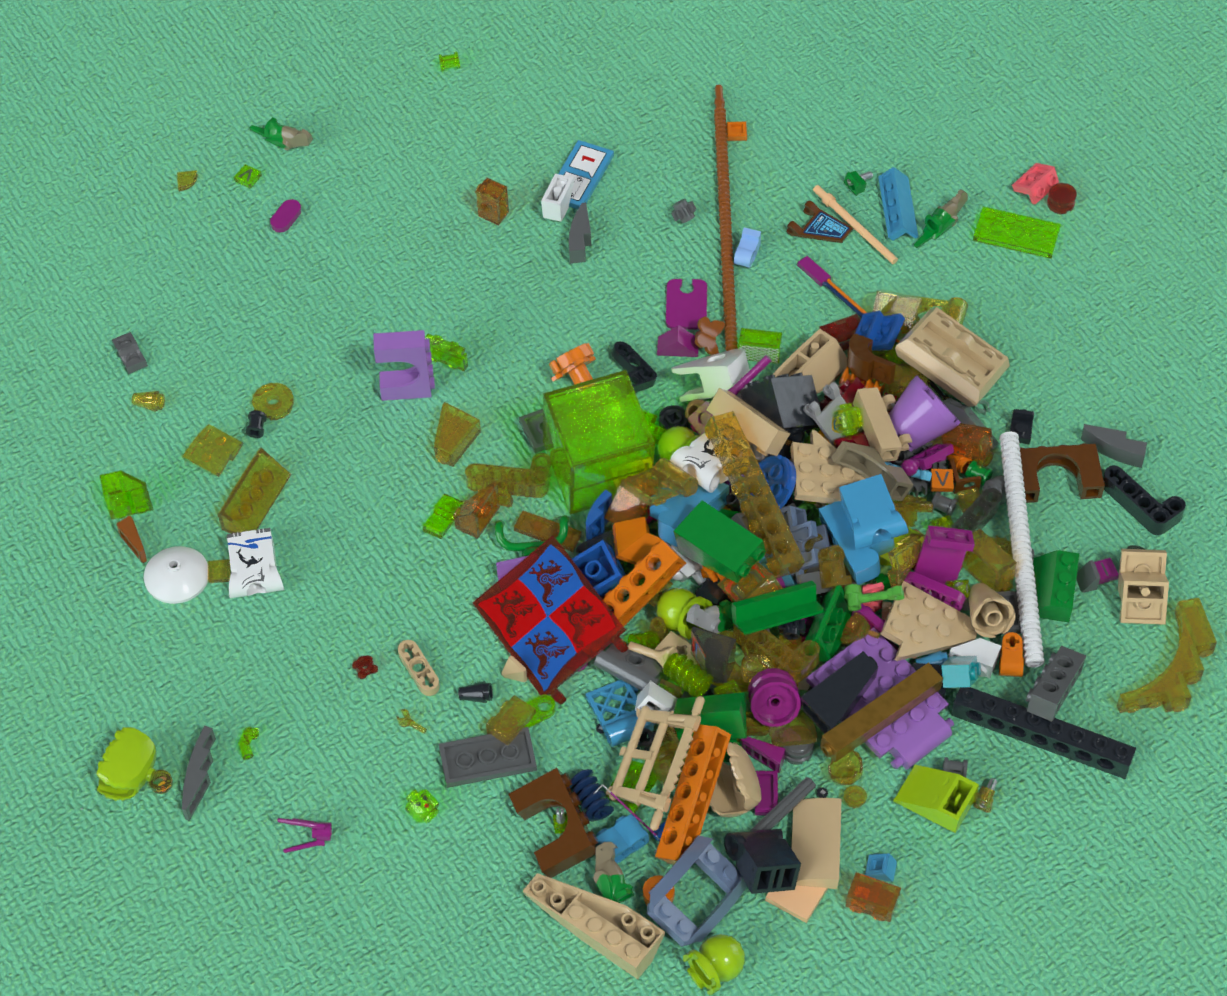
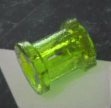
(449, 61)

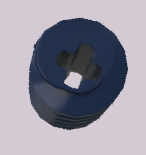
(592, 804)

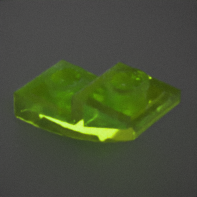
(442, 516)

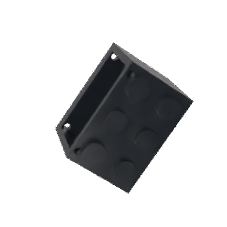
(783, 400)

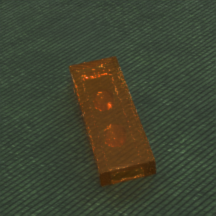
(543, 529)

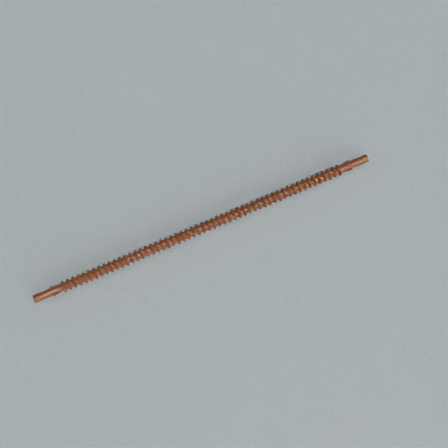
(725, 221)

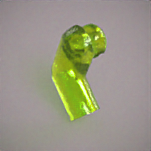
(244, 742)

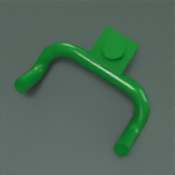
(528, 547)

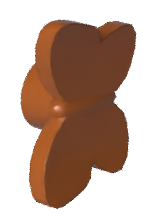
(707, 335)

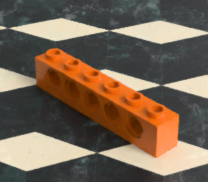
(654, 581)
(693, 792)

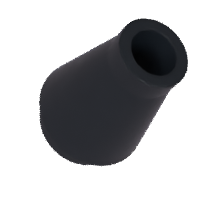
(476, 692)

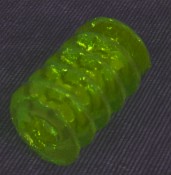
(687, 674)

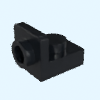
(1022, 424)

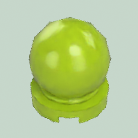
(674, 439)
(674, 608)
(717, 961)

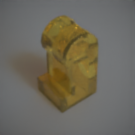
(832, 567)

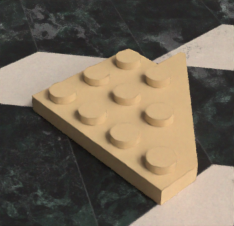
(816, 472)

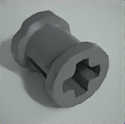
(944, 504)
(955, 766)

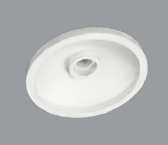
(177, 583)

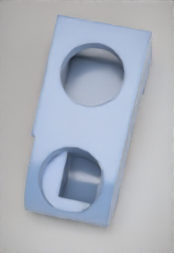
(747, 247)

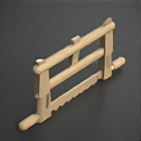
(664, 718)

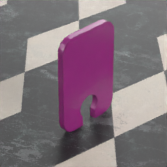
(685, 308)

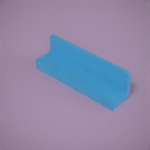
(897, 204)

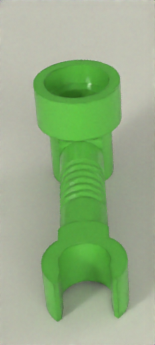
(854, 595)

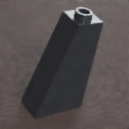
(839, 693)

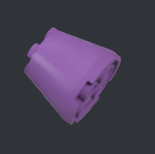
(921, 414)

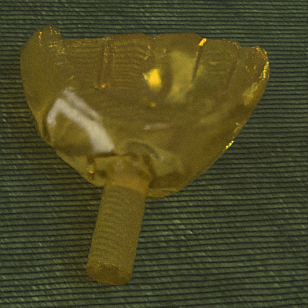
(857, 629)
(753, 664)

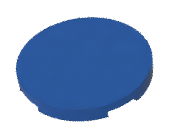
(780, 476)

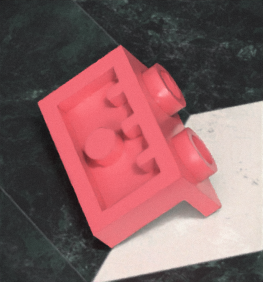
(1036, 182)

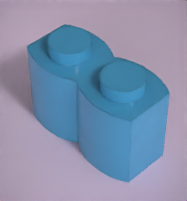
(626, 834)

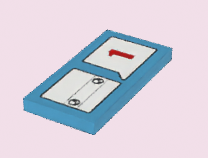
(587, 167)

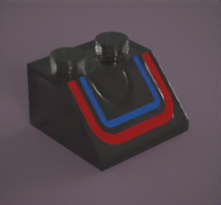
(713, 653)

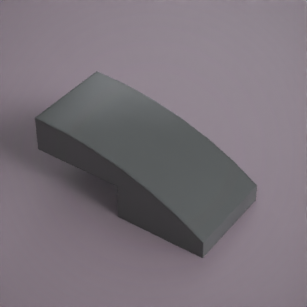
(129, 352)

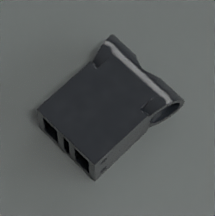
(763, 860)

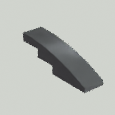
(196, 776)

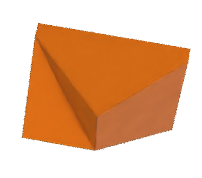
(633, 540)

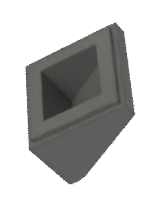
(1088, 577)

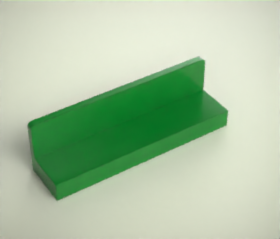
(776, 608)

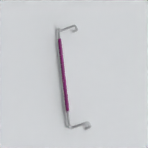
(629, 810)

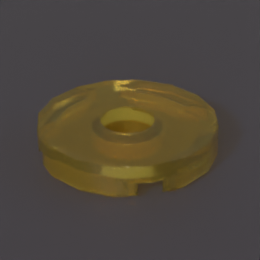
(273, 391)

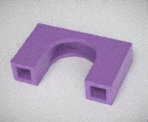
(408, 348)

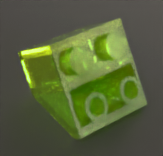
(125, 494)

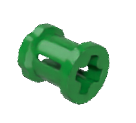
(977, 470)

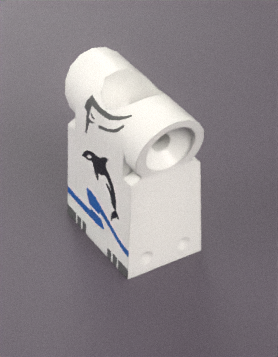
(701, 463)
(252, 563)

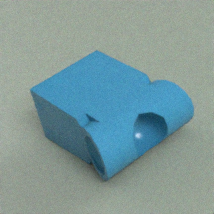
(871, 511)

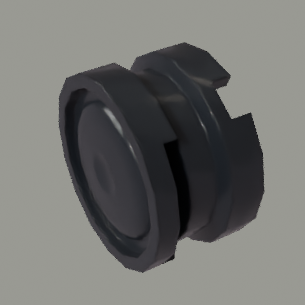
(673, 416)

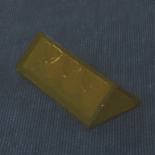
(253, 494)

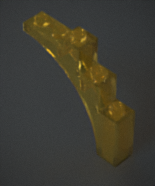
(1170, 687)

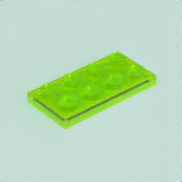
(1017, 232)

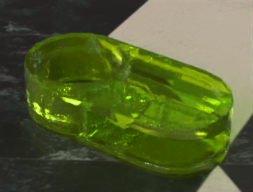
(541, 715)

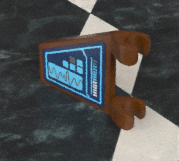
(821, 226)

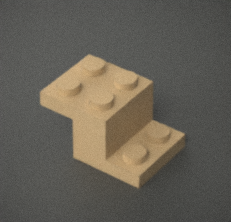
(1143, 586)

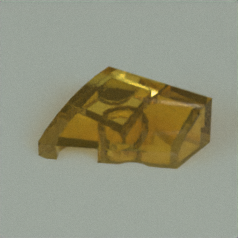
(904, 558)

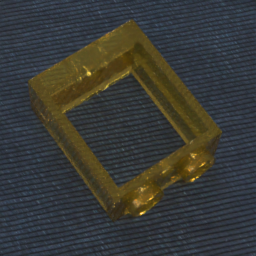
(990, 563)

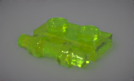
(448, 352)

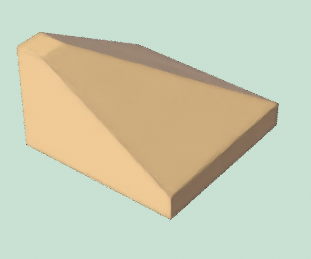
(514, 670)

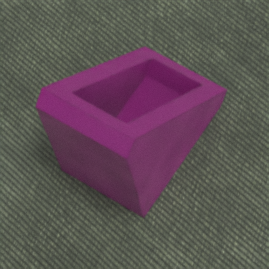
(677, 343)

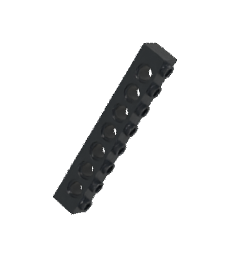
(1052, 736)

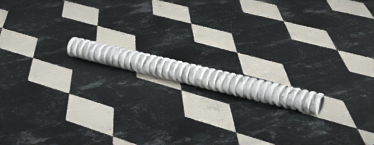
(1021, 550)

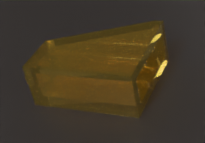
(454, 434)

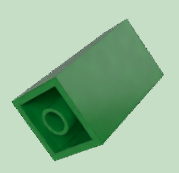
(718, 542)

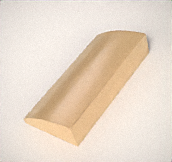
(817, 841)

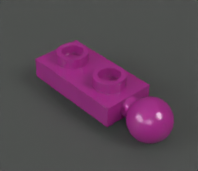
(926, 458)

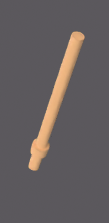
(830, 201)

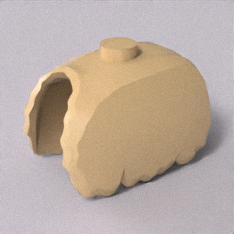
(737, 786)

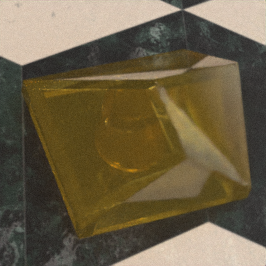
(895, 303)

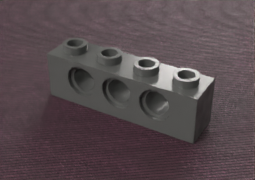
(1055, 683)

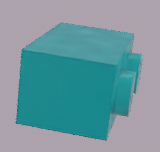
(960, 671)

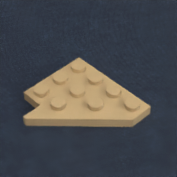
(925, 624)

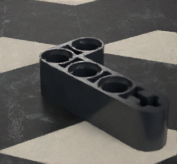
(1118, 486)

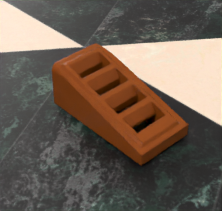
(129, 534)

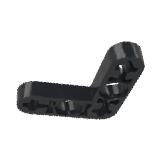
(641, 375)

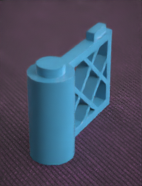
(622, 725)

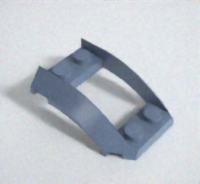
(718, 869)

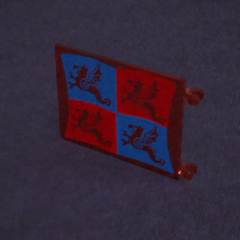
(550, 617)

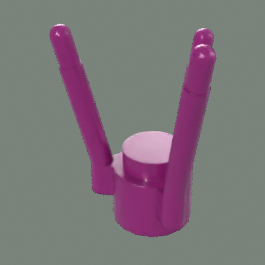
(320, 830)

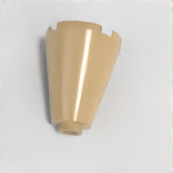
(989, 611)

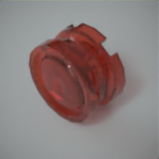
(1061, 198)

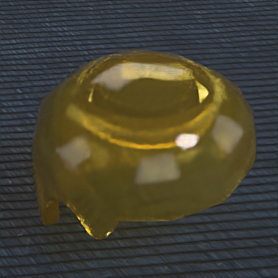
(847, 769)

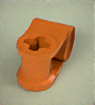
(1011, 658)

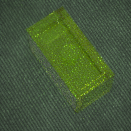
(761, 343)

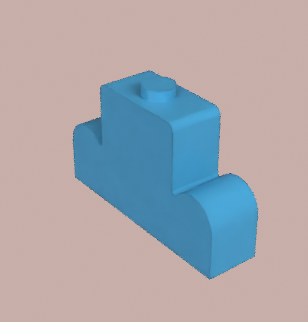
(678, 508)
(861, 563)

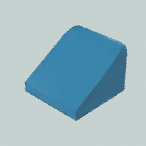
(881, 867)

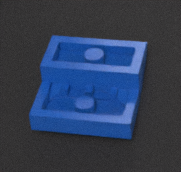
(880, 329)
(595, 520)

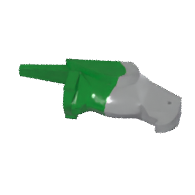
(712, 618)

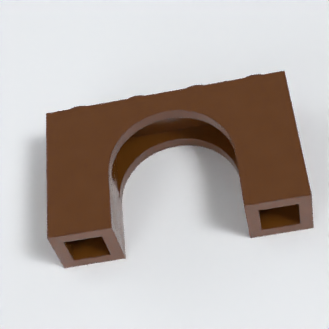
(1078, 459)
(576, 841)

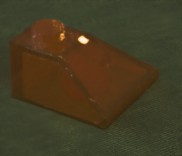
(477, 511)

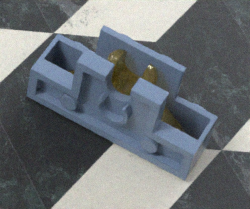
(807, 537)

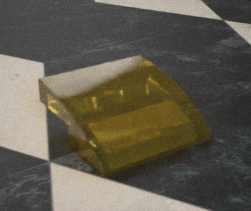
(213, 450)

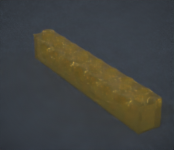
(754, 482)

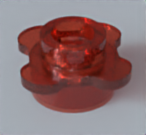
(364, 661)

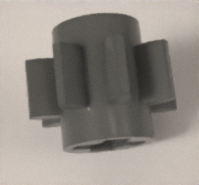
(683, 210)

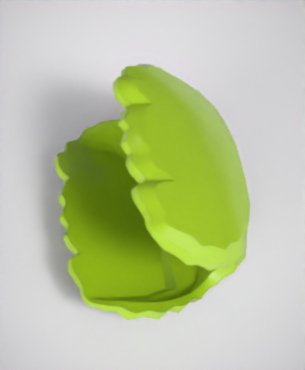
(126, 764)

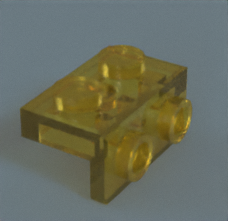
(510, 719)

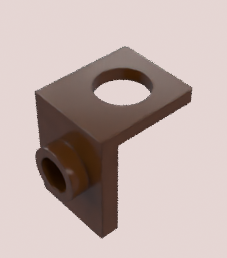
(959, 483)

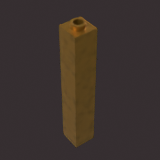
(881, 712)

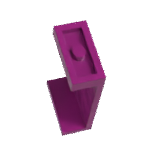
(943, 553)

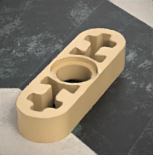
(418, 658)

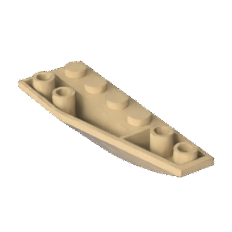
(817, 357)
(599, 922)

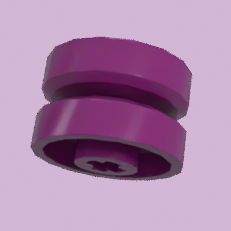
(774, 697)

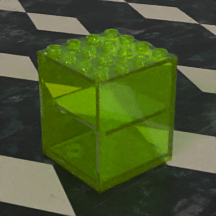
(595, 438)

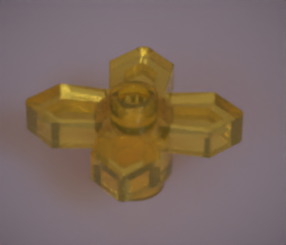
(910, 506)

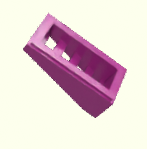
(764, 752)

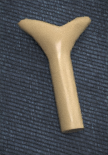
(660, 656)

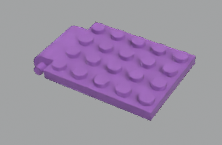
(913, 733)

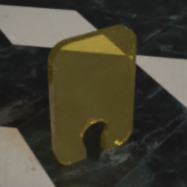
(797, 732)

